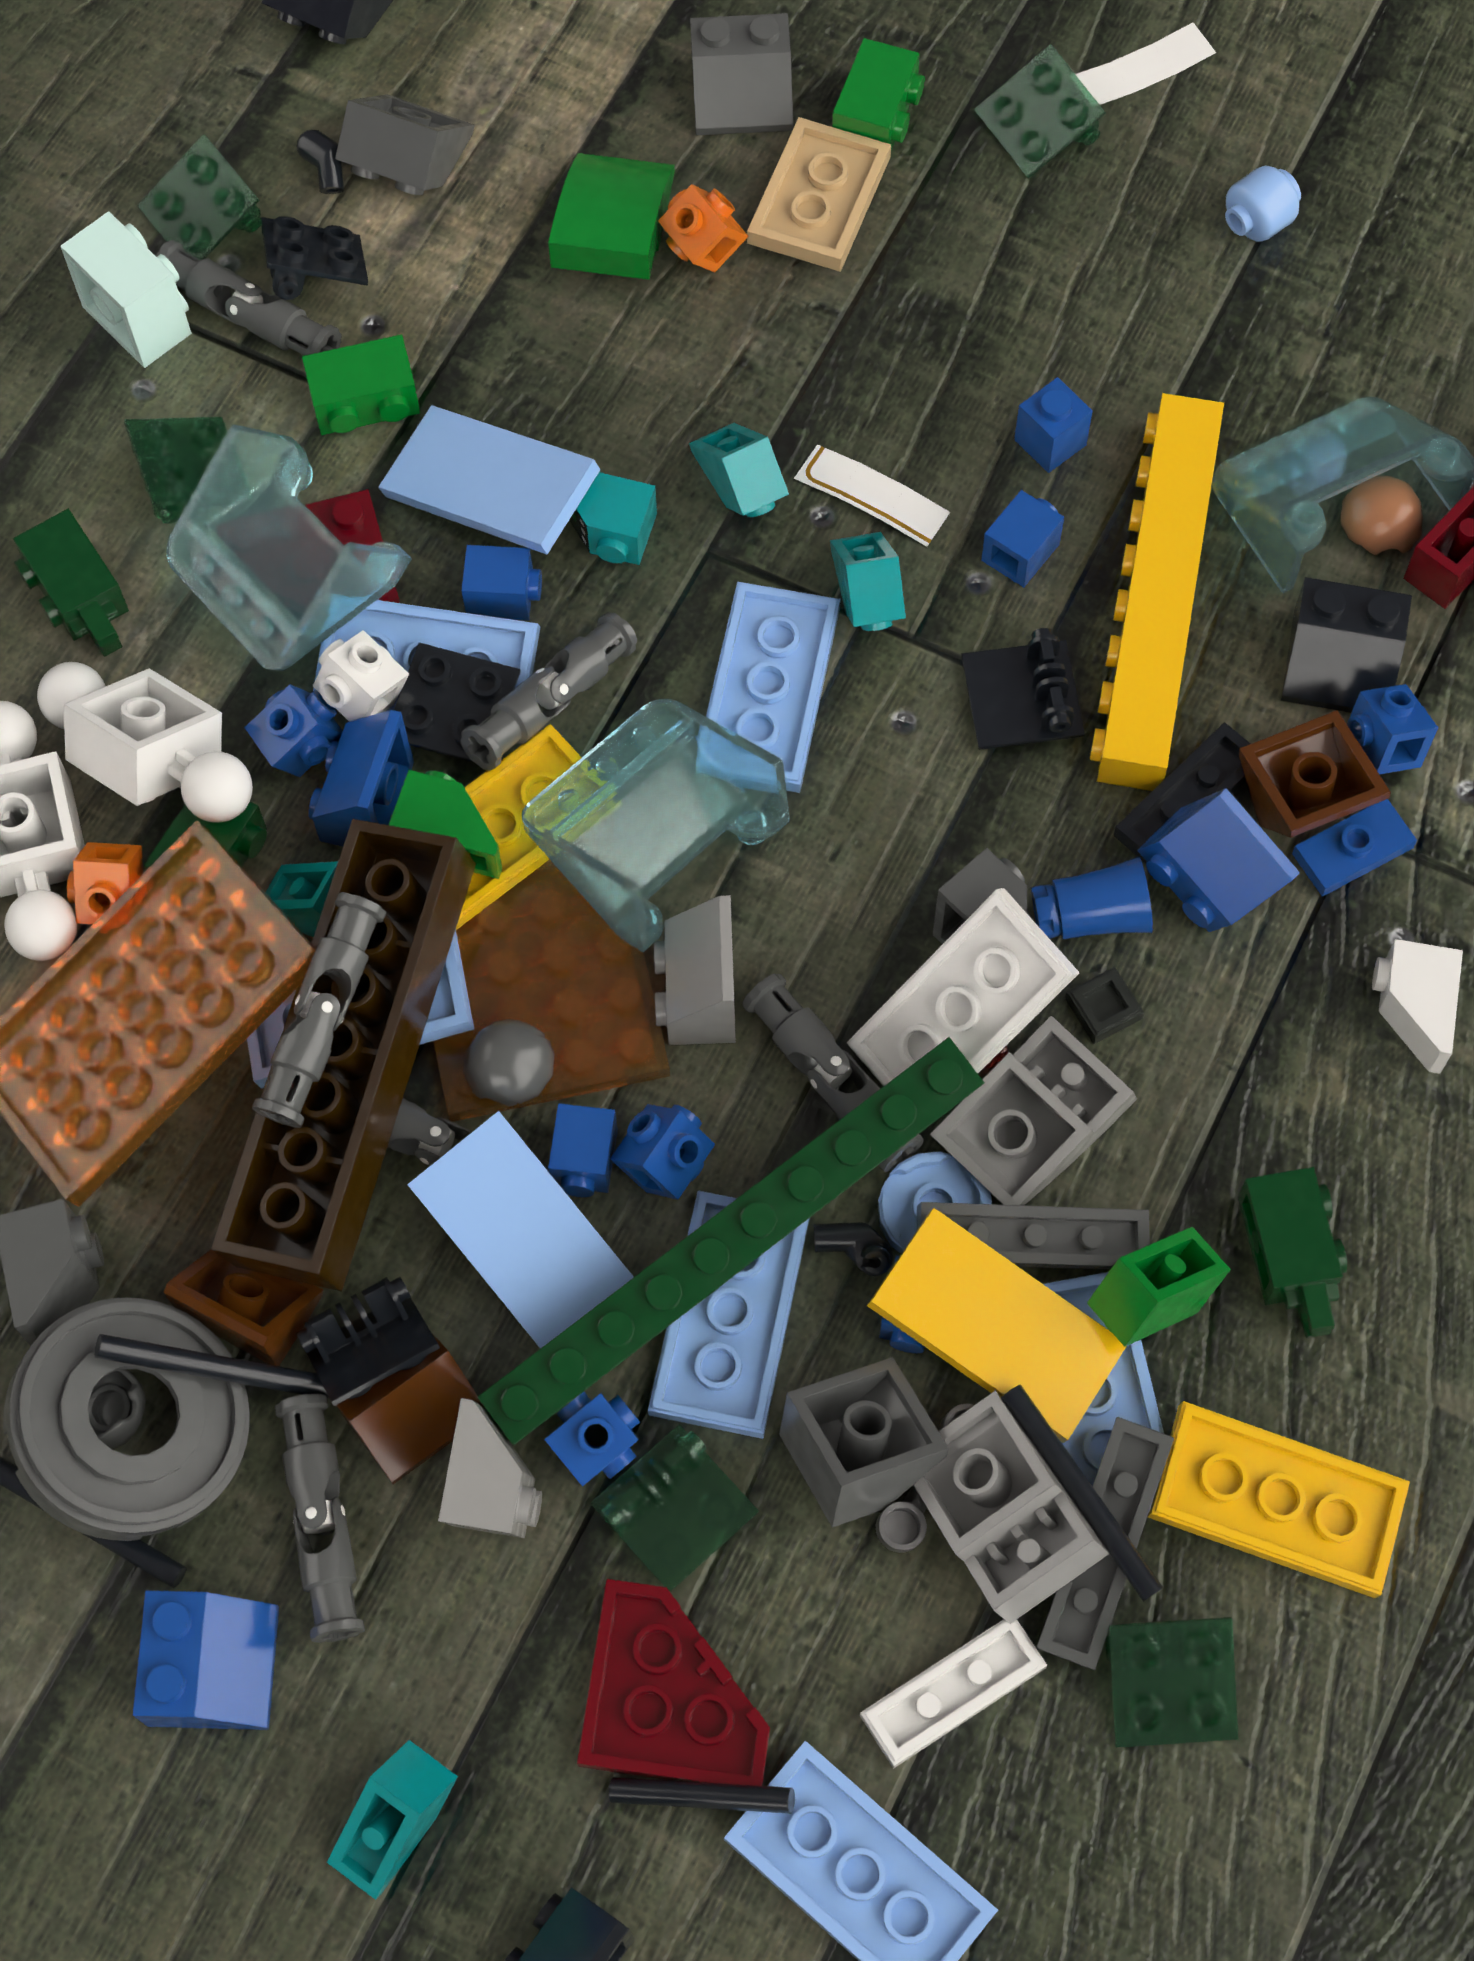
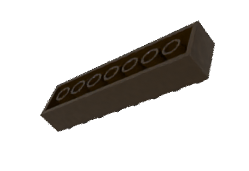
(310, 1187)

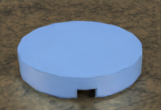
(923, 1179)

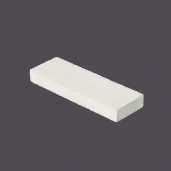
(952, 1691)

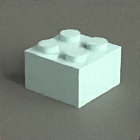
(127, 288)

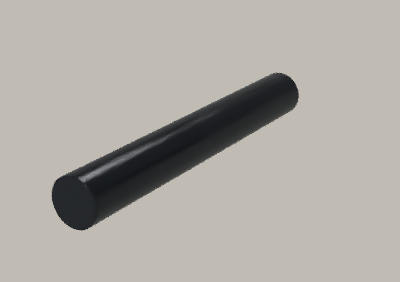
(702, 1795)

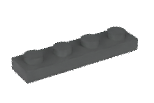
(1051, 1234)
(1127, 1486)

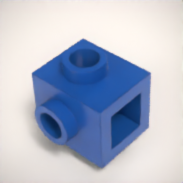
(1392, 728)
(295, 730)
(663, 1150)
(577, 1453)

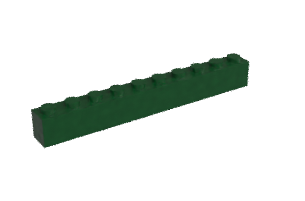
(730, 1241)

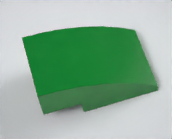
(610, 216)

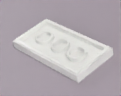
(972, 989)

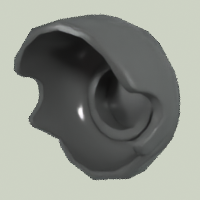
(508, 1062)
(116, 1408)

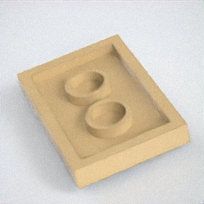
(819, 194)

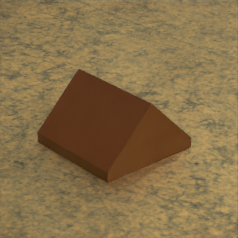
(1310, 776)
(244, 1306)
(410, 1413)

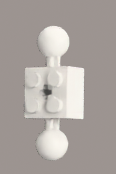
(145, 739)
(36, 839)

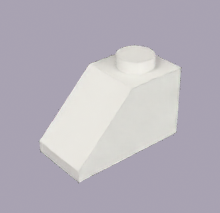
(1420, 998)

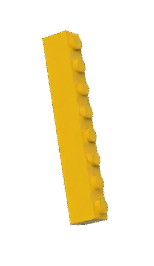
(1160, 593)

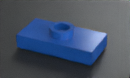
(1354, 847)

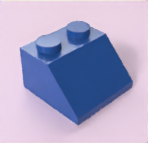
(362, 776)
(1216, 861)
(205, 1661)

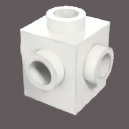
(359, 677)

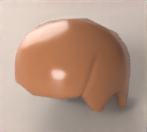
(1382, 515)

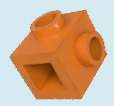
(702, 227)
(101, 877)

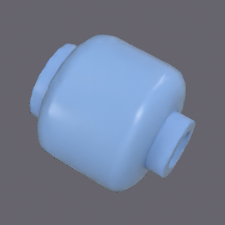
(1263, 203)

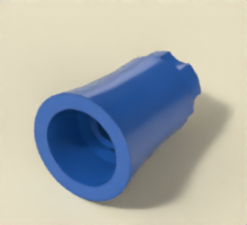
(1095, 903)

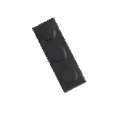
(1204, 772)

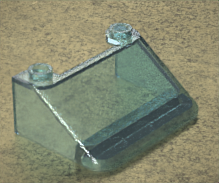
(1278, 484)
(267, 558)
(650, 806)

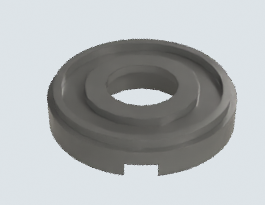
(78, 1474)

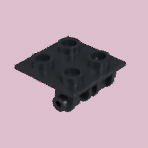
(304, 250)
(1023, 693)
(449, 694)
(371, 1347)

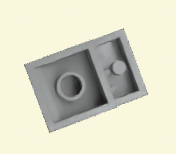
(1034, 1115)
(1006, 1511)

